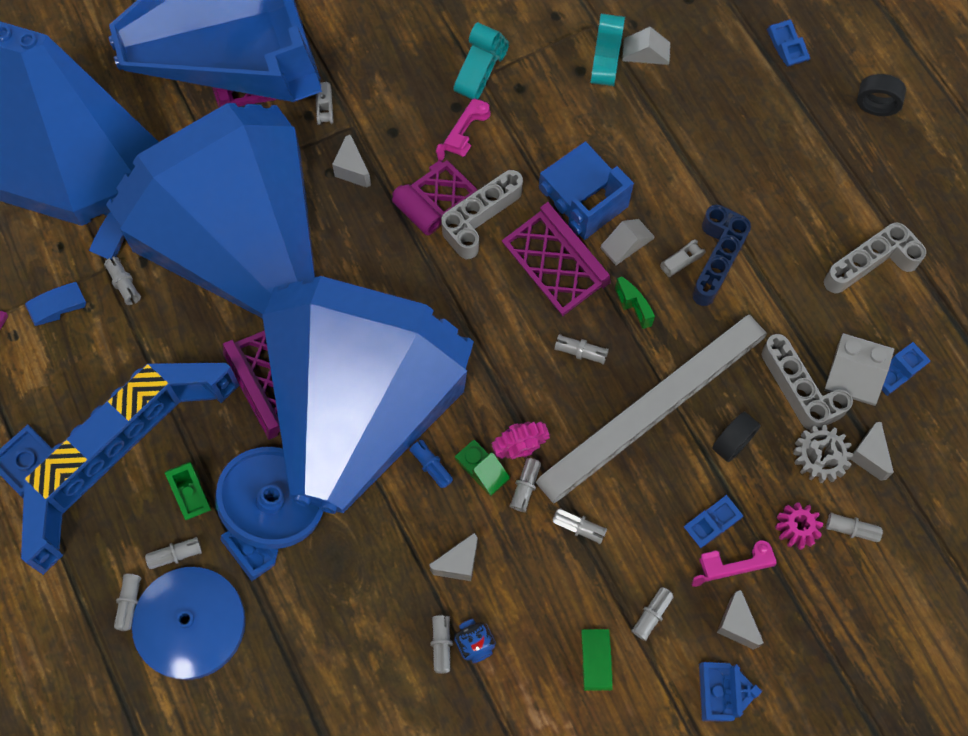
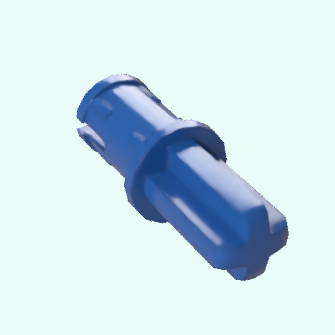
(431, 464)

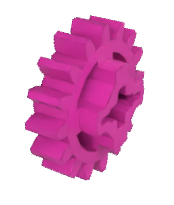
(520, 440)

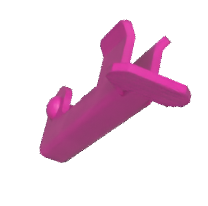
(456, 141)
(713, 569)

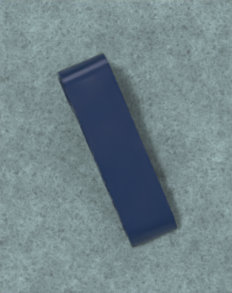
(720, 259)

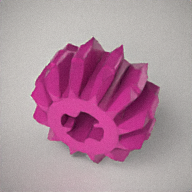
(809, 526)

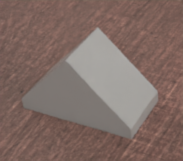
(646, 47)
(349, 164)
(626, 240)
(873, 453)
(457, 562)
(739, 623)

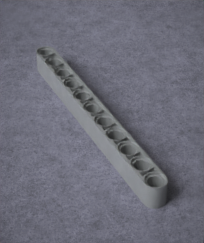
(650, 409)

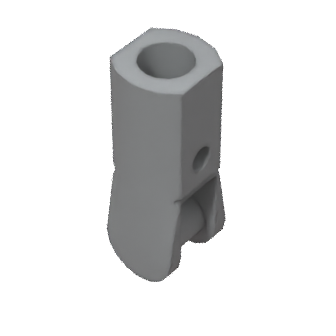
(324, 103)
(681, 259)

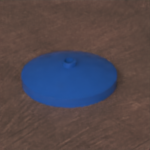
(257, 501)
(203, 642)

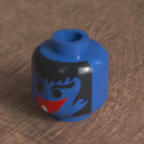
(474, 641)

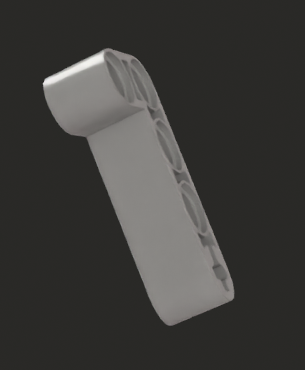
(505, 188)
(887, 247)
(780, 354)

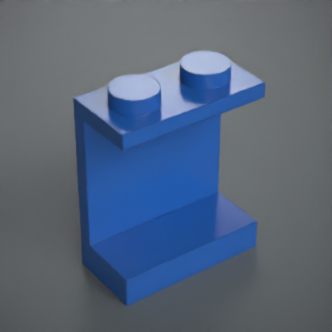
(574, 175)
(618, 197)

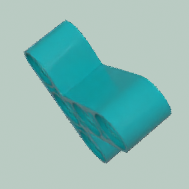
(486, 49)
(607, 49)

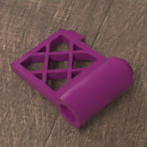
(420, 206)

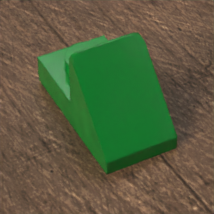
(482, 467)
(188, 490)

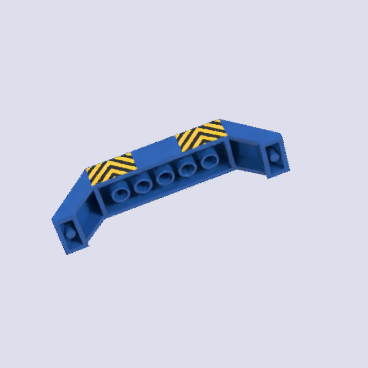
(103, 441)

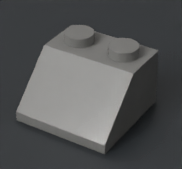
(859, 368)

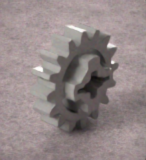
(835, 453)

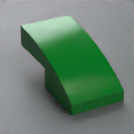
(632, 298)
(596, 659)

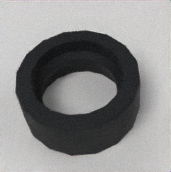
(881, 84)
(736, 436)

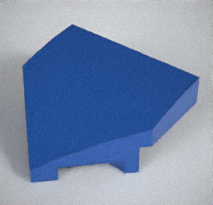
(252, 559)
(724, 691)

